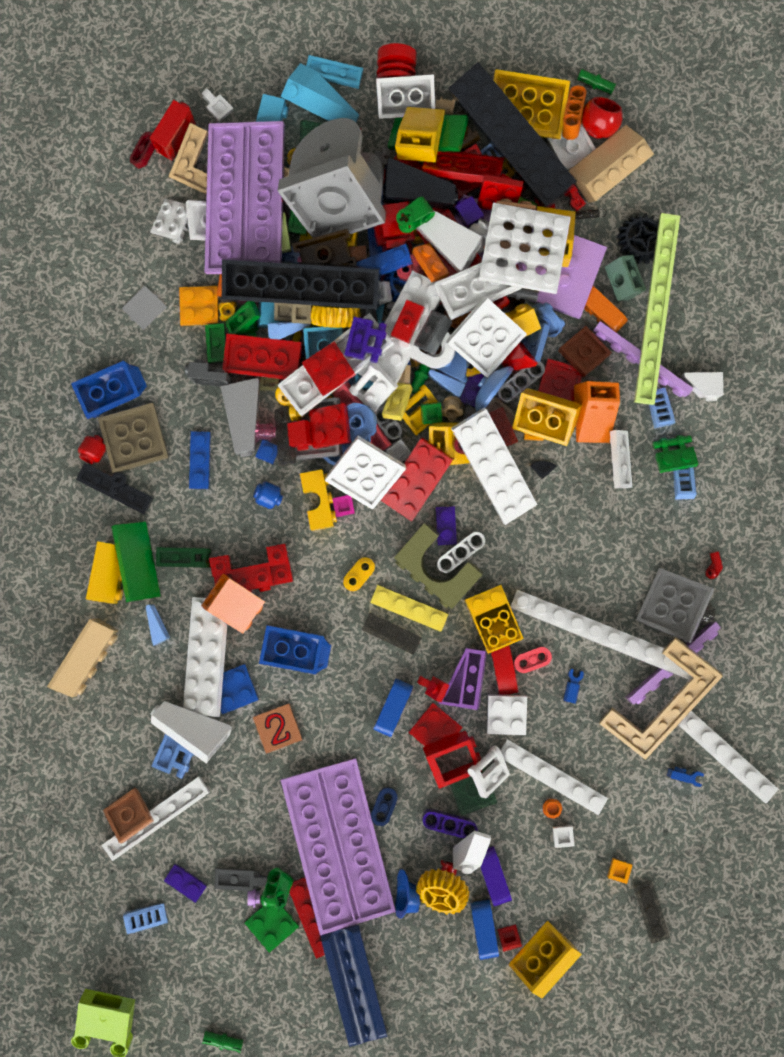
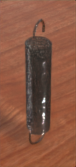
(588, 214)

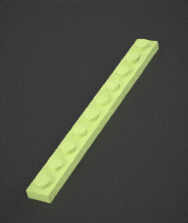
(657, 309)

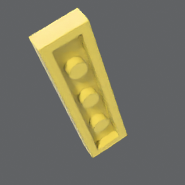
(409, 608)

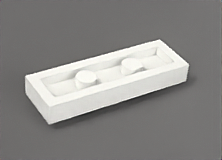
(621, 459)

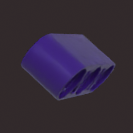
(442, 817)
(495, 878)

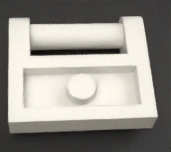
(378, 392)
(493, 775)

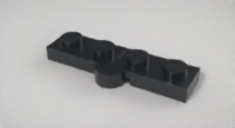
(115, 488)

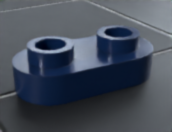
(384, 806)

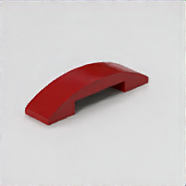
(504, 671)

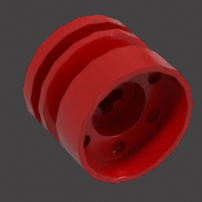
(396, 60)

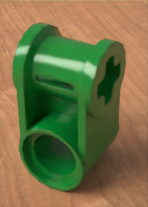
(415, 214)
(277, 888)

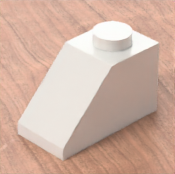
(705, 384)
(470, 852)

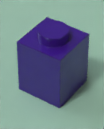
(468, 212)

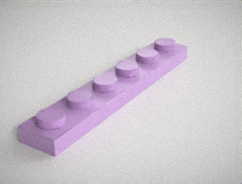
(633, 354)
(652, 682)

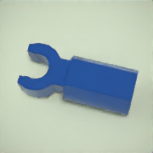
(572, 687)

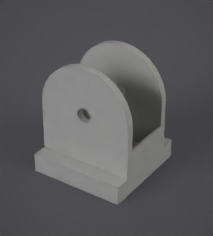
(336, 185)

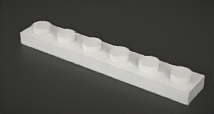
(728, 757)
(553, 777)
(161, 815)

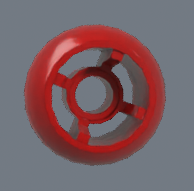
(602, 117)

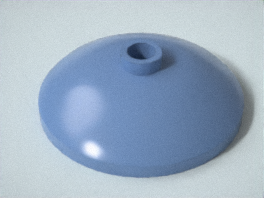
(490, 386)

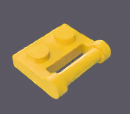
(414, 420)

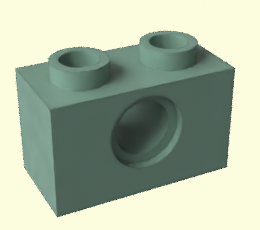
(625, 278)

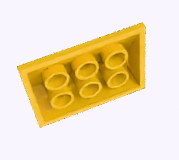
(537, 98)

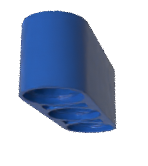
(393, 707)
(484, 929)

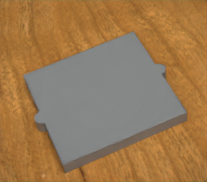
(144, 307)

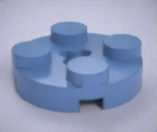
(546, 315)
(368, 421)

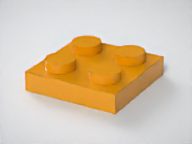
(198, 305)

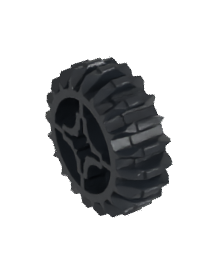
(627, 243)

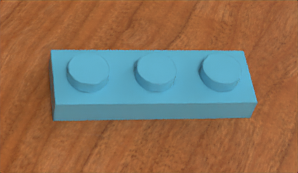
(336, 72)

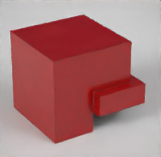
(390, 228)

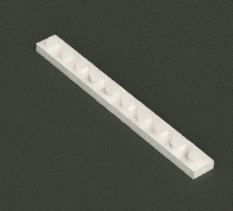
(595, 632)

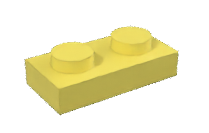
(397, 402)

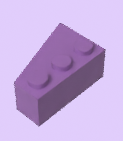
(467, 680)

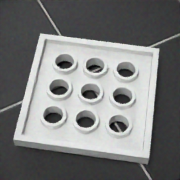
(538, 221)

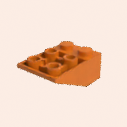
(598, 410)

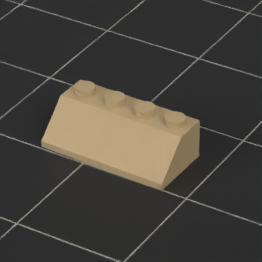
(610, 163)
(83, 658)

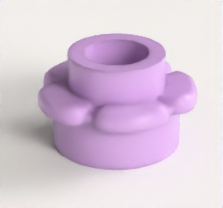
(253, 898)

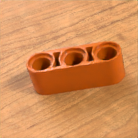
(573, 112)
(604, 310)

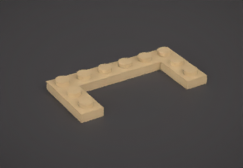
(187, 157)
(702, 681)

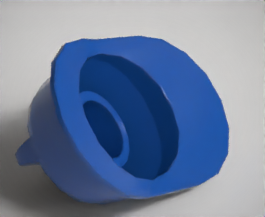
(407, 897)

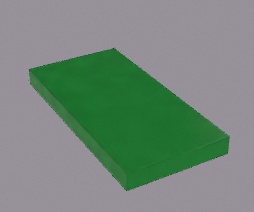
(451, 134)
(136, 561)

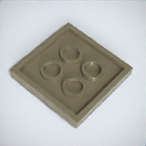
(133, 438)

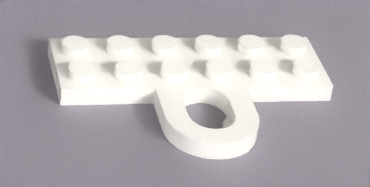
(395, 359)

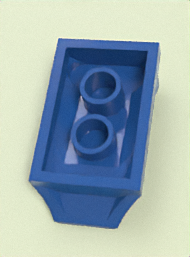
(108, 388)
(294, 650)

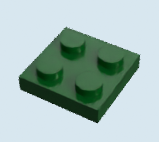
(271, 926)

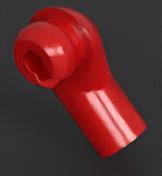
(715, 567)

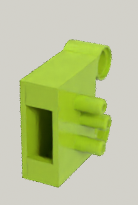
(104, 1018)

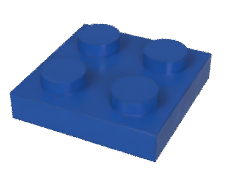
(237, 689)

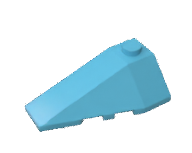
(316, 95)

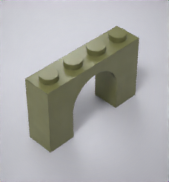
(449, 590)

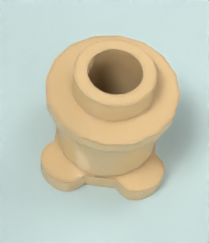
(445, 104)
(452, 408)

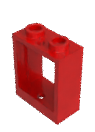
(172, 129)
(448, 745)

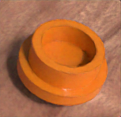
(552, 808)

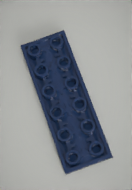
(353, 985)

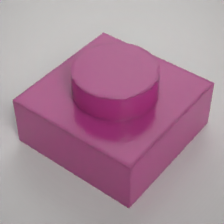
(343, 506)

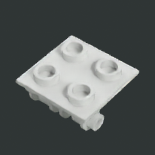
(171, 221)

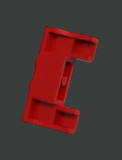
(258, 576)

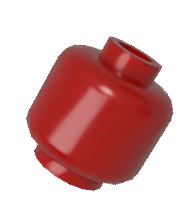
(92, 449)

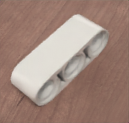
(469, 548)

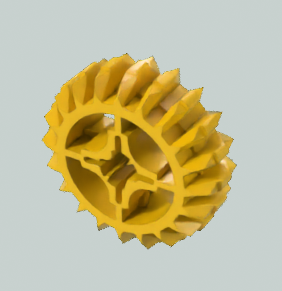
(333, 316)
(442, 891)

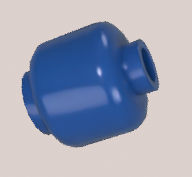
(267, 495)

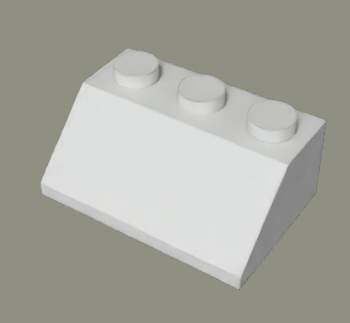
(398, 93)

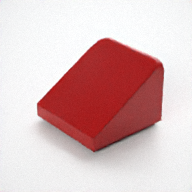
(509, 938)

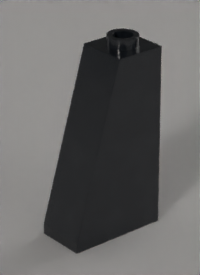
(407, 183)

